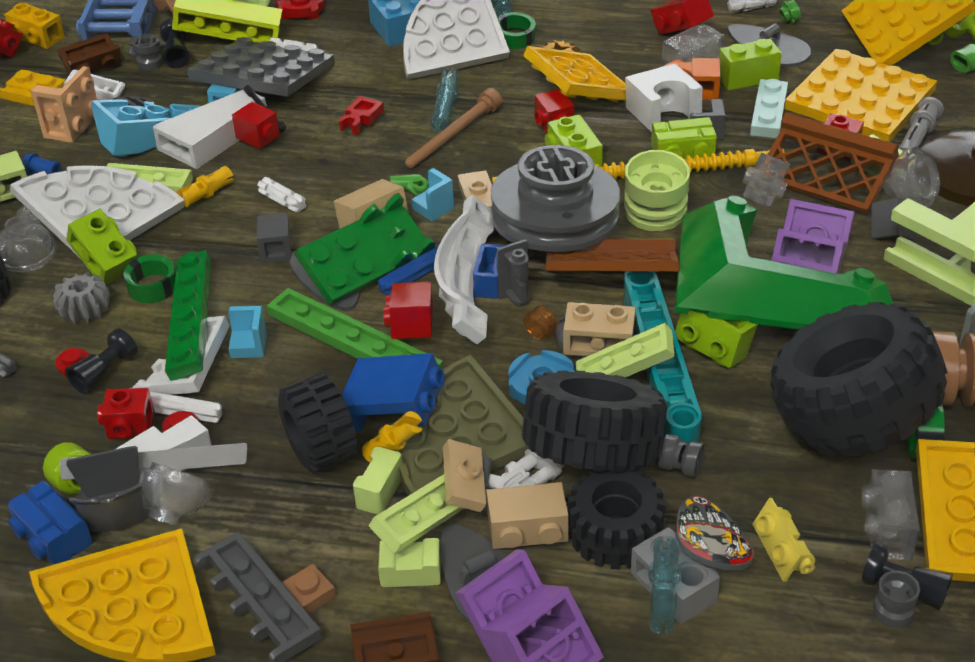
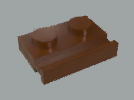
(395, 639)

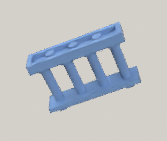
(138, 22)

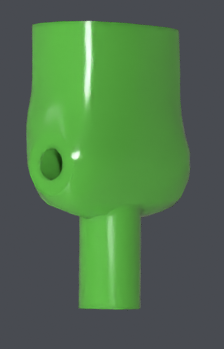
(964, 59)

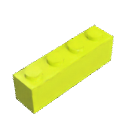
(227, 19)

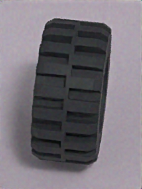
(594, 420)

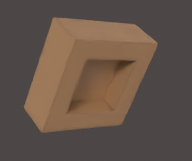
(310, 588)

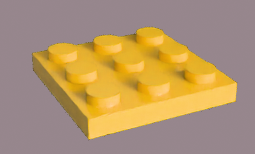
(577, 73)

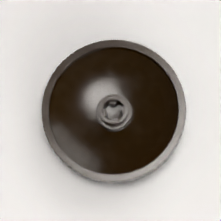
(955, 160)

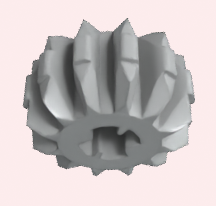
(81, 298)

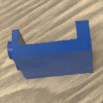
(393, 386)

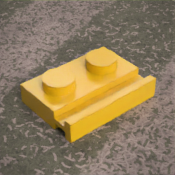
(20, 85)

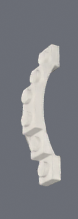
(455, 268)

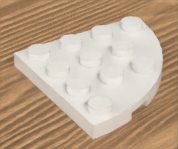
(451, 36)
(80, 190)

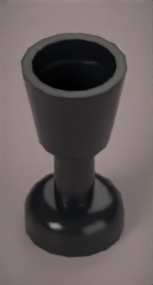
(175, 51)
(88, 371)
(933, 583)

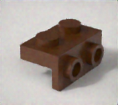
(92, 53)

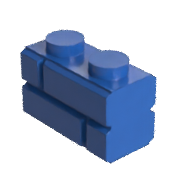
(48, 523)

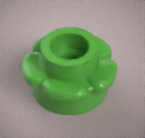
(789, 12)

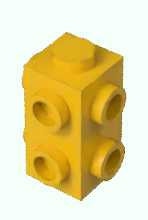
(36, 25)

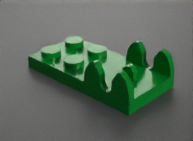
(363, 250)

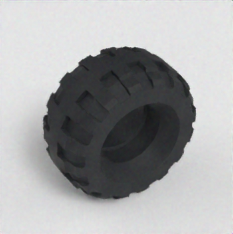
(859, 379)

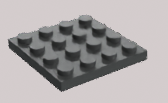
(262, 66)

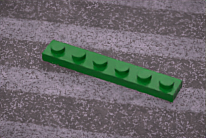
(188, 315)

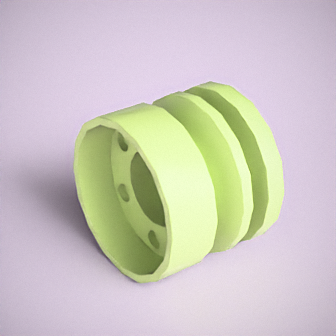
(656, 190)

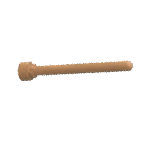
(487, 102)

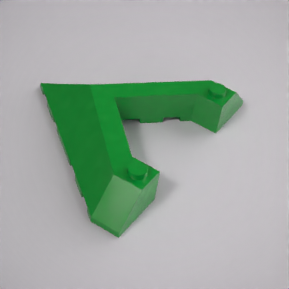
(730, 285)

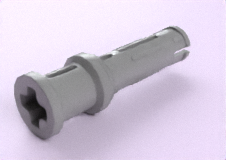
(922, 122)

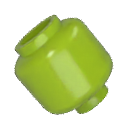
(52, 469)

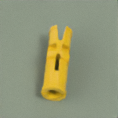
(206, 185)
(394, 436)

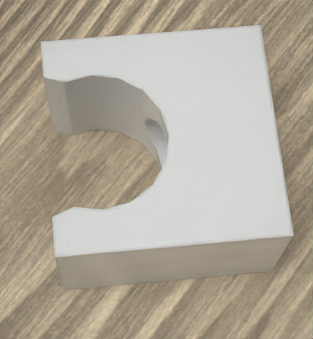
(662, 91)

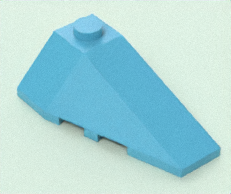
(129, 128)

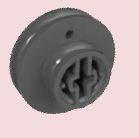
(555, 200)

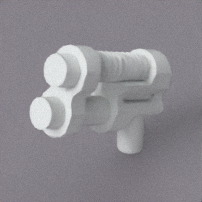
(517, 472)

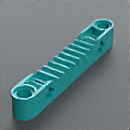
(670, 376)

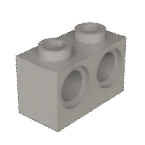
(698, 581)

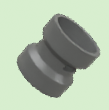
(147, 49)
(681, 455)
(896, 598)

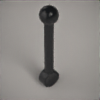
(249, 91)

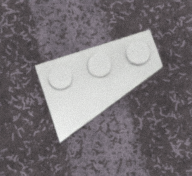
(159, 382)

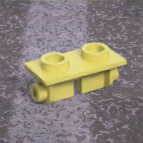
(780, 541)

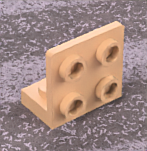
(68, 110)

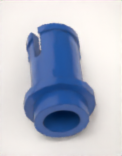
(34, 164)

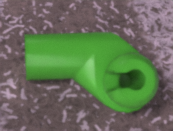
(413, 183)

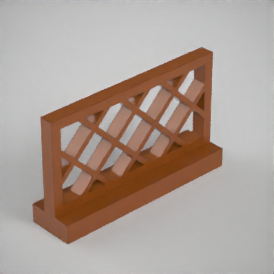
(842, 143)
(618, 255)

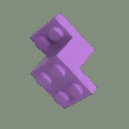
(814, 236)
(524, 618)

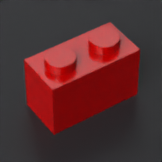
(680, 14)
(409, 310)

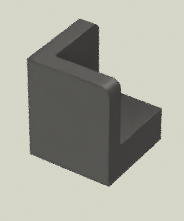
(716, 115)
(881, 221)
(274, 237)

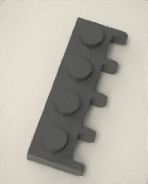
(261, 595)

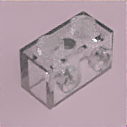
(695, 42)
(891, 512)

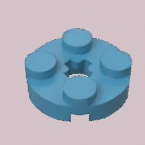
(526, 368)

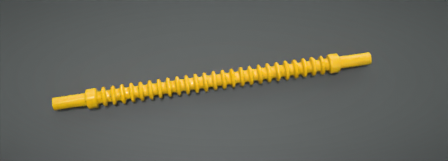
(747, 158)

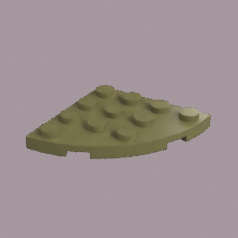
(465, 411)

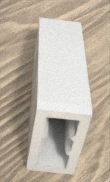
(201, 132)

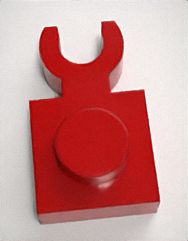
(361, 112)

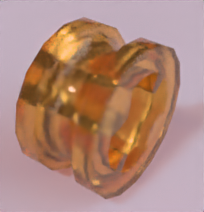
(540, 322)

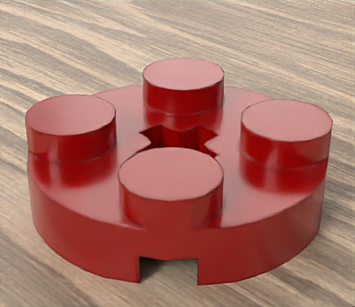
(300, 8)

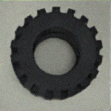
(317, 423)
(609, 494)

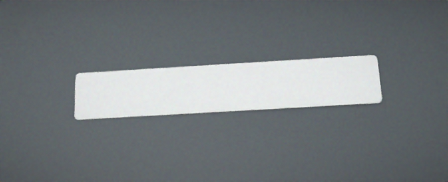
(184, 457)

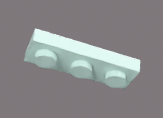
(769, 108)

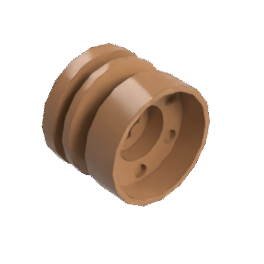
(959, 365)

